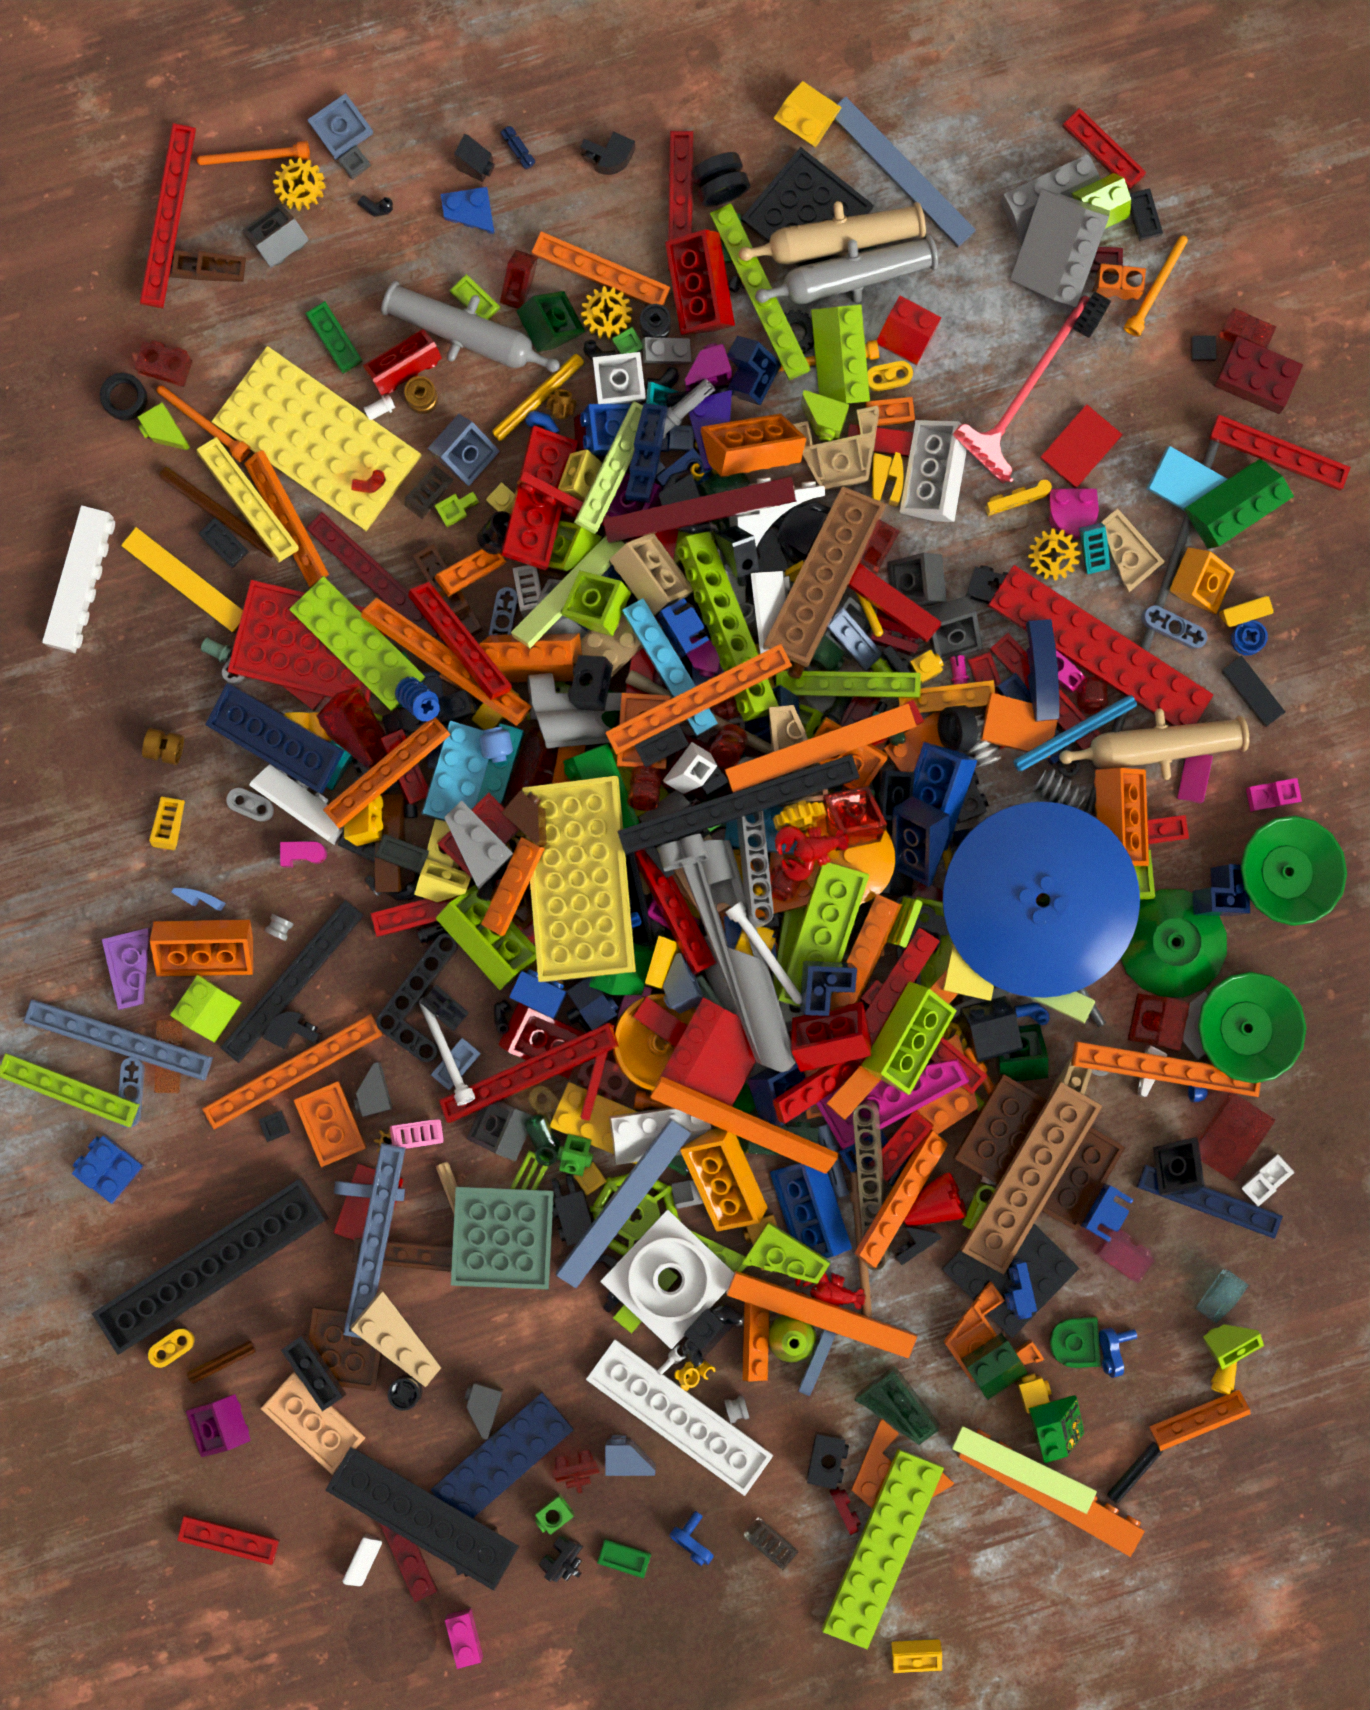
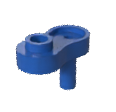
(1109, 1343)
(682, 1537)

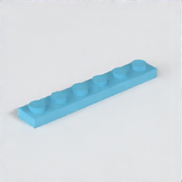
(665, 659)

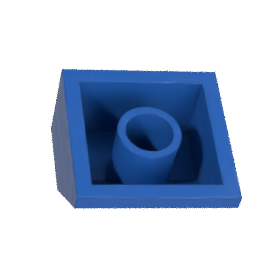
(538, 995)

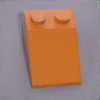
(905, 755)

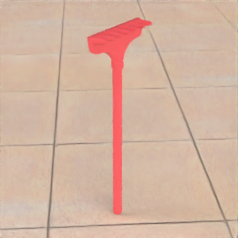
(986, 445)

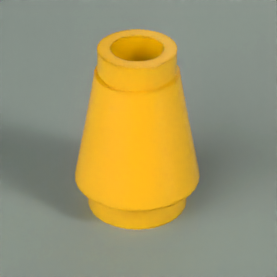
(1224, 1380)

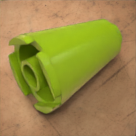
(786, 1329)

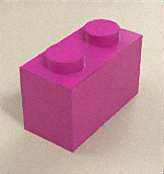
(464, 1638)

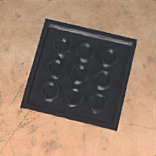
(802, 195)
(1047, 1268)

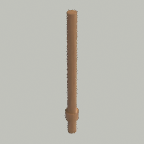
(863, 1269)

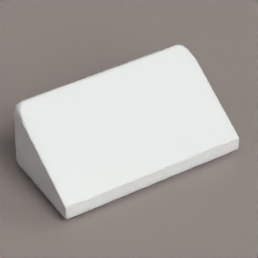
(362, 1561)

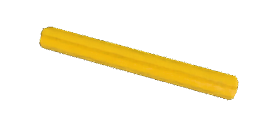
(537, 397)

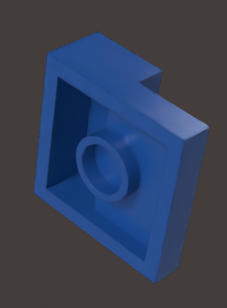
(602, 425)
(106, 1168)
(1020, 1297)

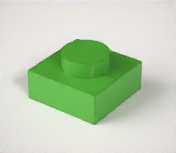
(627, 342)

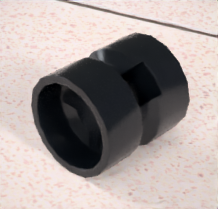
(655, 321)
(493, 533)
(404, 1392)

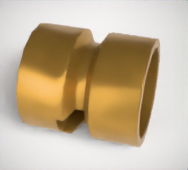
(421, 395)
(155, 742)

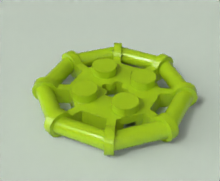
(648, 1210)

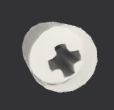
(982, 749)

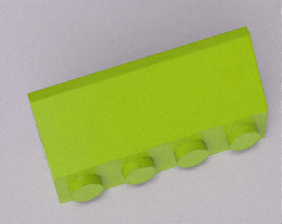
(840, 353)
(496, 955)
(909, 1037)

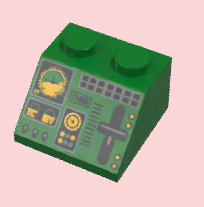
(1057, 1427)

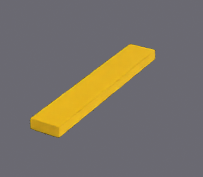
(183, 579)

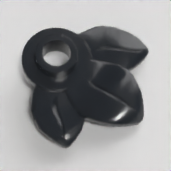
(934, 926)

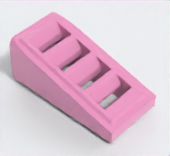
(431, 1133)

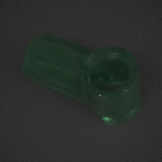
(543, 1138)

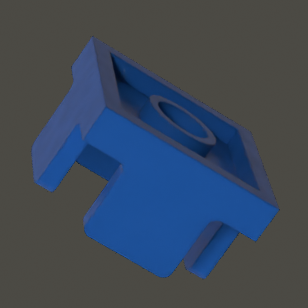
(681, 628)
(1106, 1212)

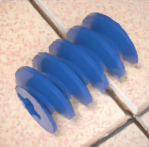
(417, 699)

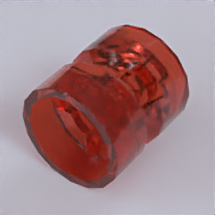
(728, 745)
(644, 788)

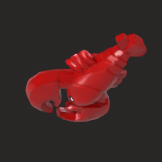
(807, 849)
(833, 1292)

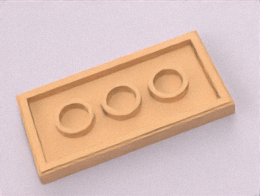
(322, 1434)

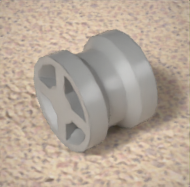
(278, 927)
(736, 1409)

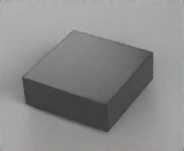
(354, 162)

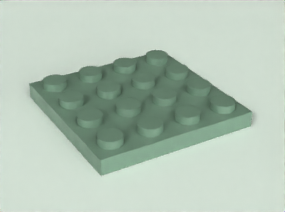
(502, 1238)

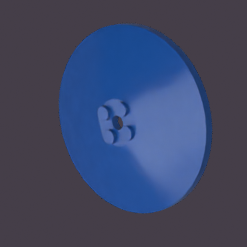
(994, 894)

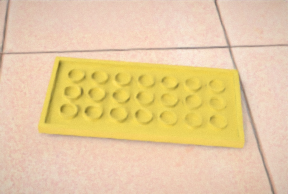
(315, 437)
(581, 883)

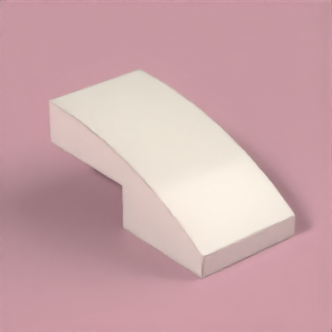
(1267, 1179)

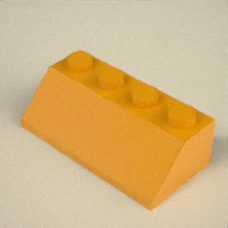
(724, 1180)

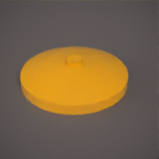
(874, 858)
(640, 1051)

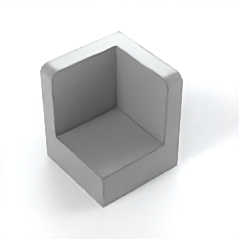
(686, 1194)

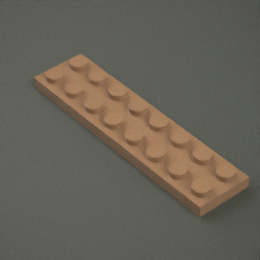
(825, 575)
(1031, 1177)

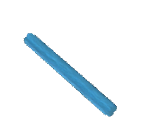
(1074, 733)

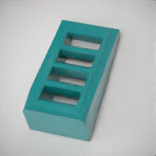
(1091, 530)

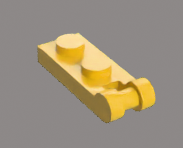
(1018, 498)

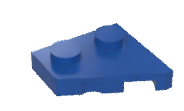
(469, 208)

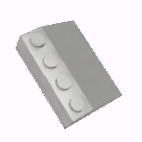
(1060, 246)

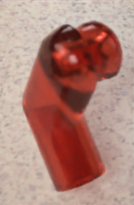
(370, 485)

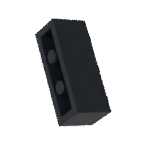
(313, 1372)

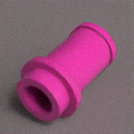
(958, 672)

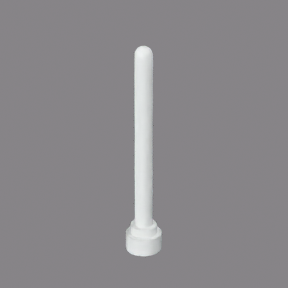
(739, 914)
(463, 1093)

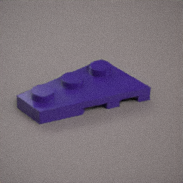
(711, 411)

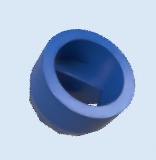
(1197, 1094)

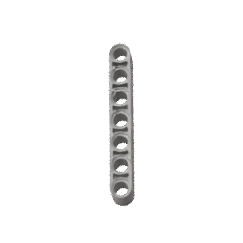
(750, 877)

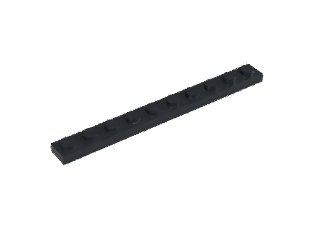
(738, 804)

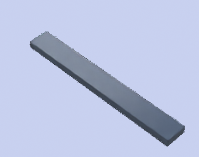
(903, 173)
(118, 1039)
(623, 1203)
(375, 1232)

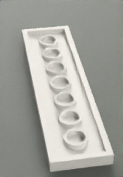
(679, 1417)

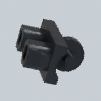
(444, 1007)
(566, 1562)

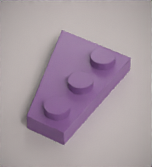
(127, 966)

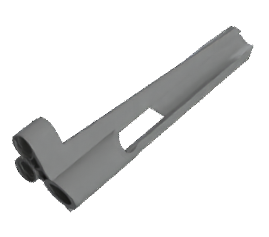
(564, 723)
(715, 880)

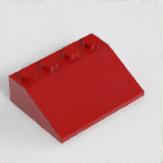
(712, 1054)

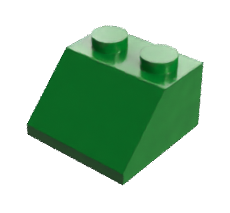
(627, 983)

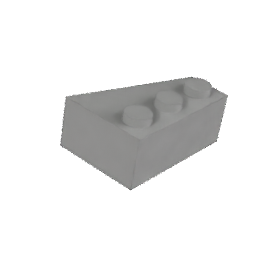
(477, 843)

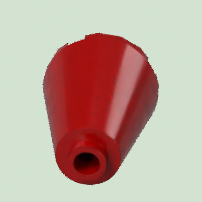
(937, 1203)

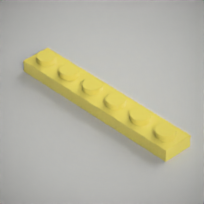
(247, 499)

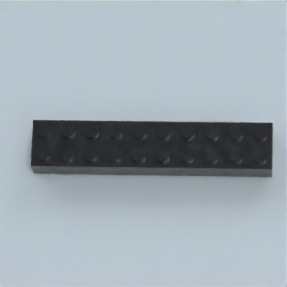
(210, 1266)

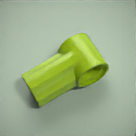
(976, 1206)

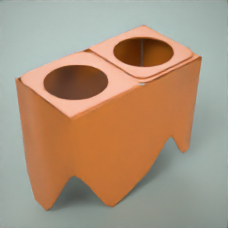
(1114, 290)

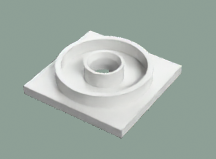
(636, 1279)

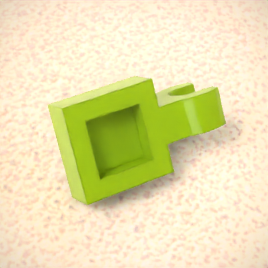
(453, 509)

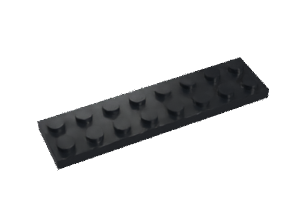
(422, 1518)

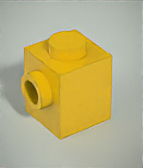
(928, 665)
(1033, 1391)

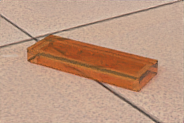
(167, 1080)

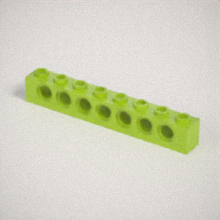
(723, 620)

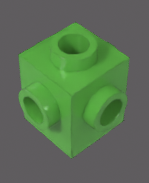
(575, 1155)

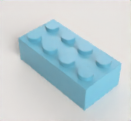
(456, 772)

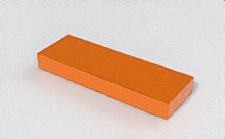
(468, 571)

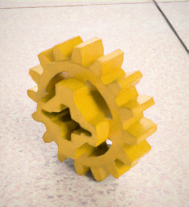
(291, 178)
(616, 312)
(1054, 543)
(800, 815)

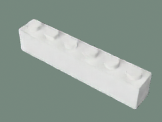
(78, 579)

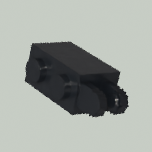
(572, 1211)

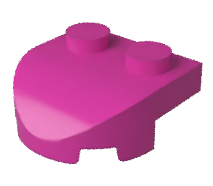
(1072, 509)

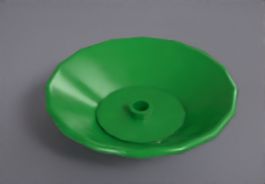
(1314, 864)
(1171, 969)
(1274, 1024)

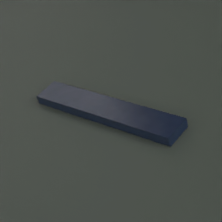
(1218, 1205)

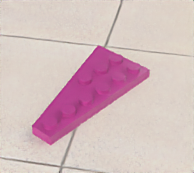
(893, 1104)

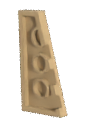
(393, 1337)

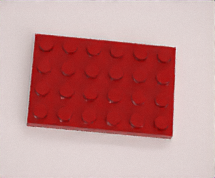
(282, 650)

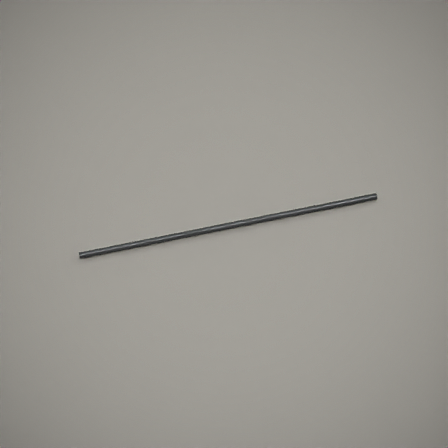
(1160, 601)

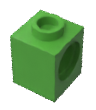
(561, 1506)

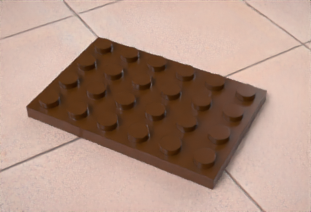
(1000, 1133)

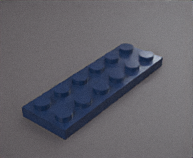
(274, 738)
(504, 1457)

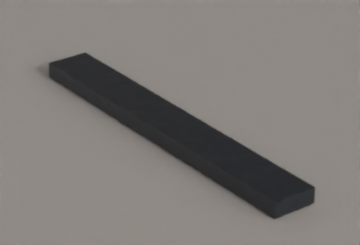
(292, 981)

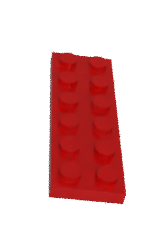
(532, 521)

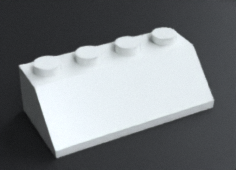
(933, 472)
(769, 595)
(297, 801)
(636, 1131)

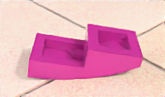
(1273, 794)

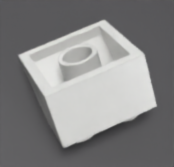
(619, 378)

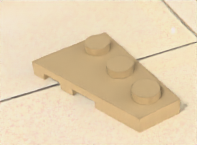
(1130, 551)

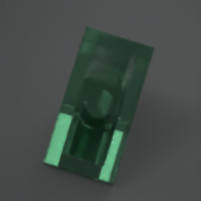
(828, 656)

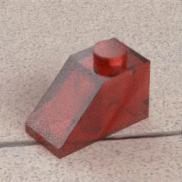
(518, 279)
(878, 546)

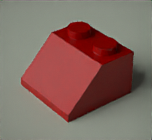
(908, 330)

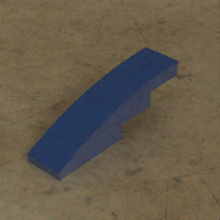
(646, 452)
(1043, 670)

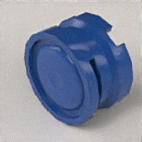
(1249, 637)

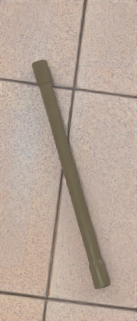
(646, 685)

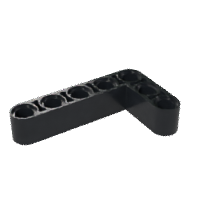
(414, 996)

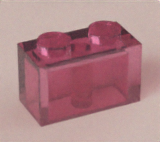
(1125, 1256)

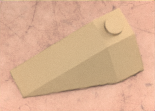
(786, 731)

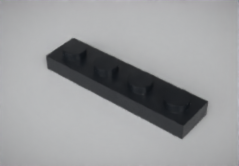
(451, 708)

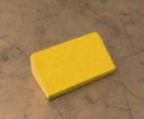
(1246, 611)
(916, 1656)

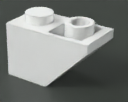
(691, 769)

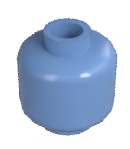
(495, 744)

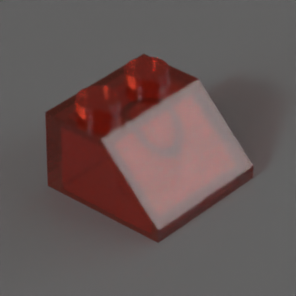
(856, 814)
(1158, 1021)

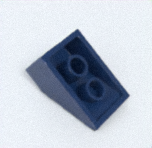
(919, 839)

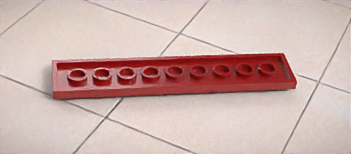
(1101, 649)

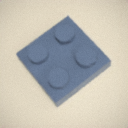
(340, 126)

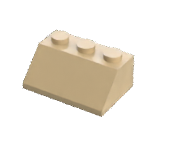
(651, 573)

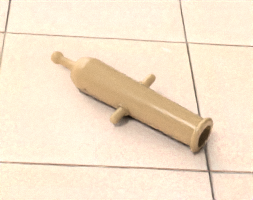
(832, 236)
(1162, 744)

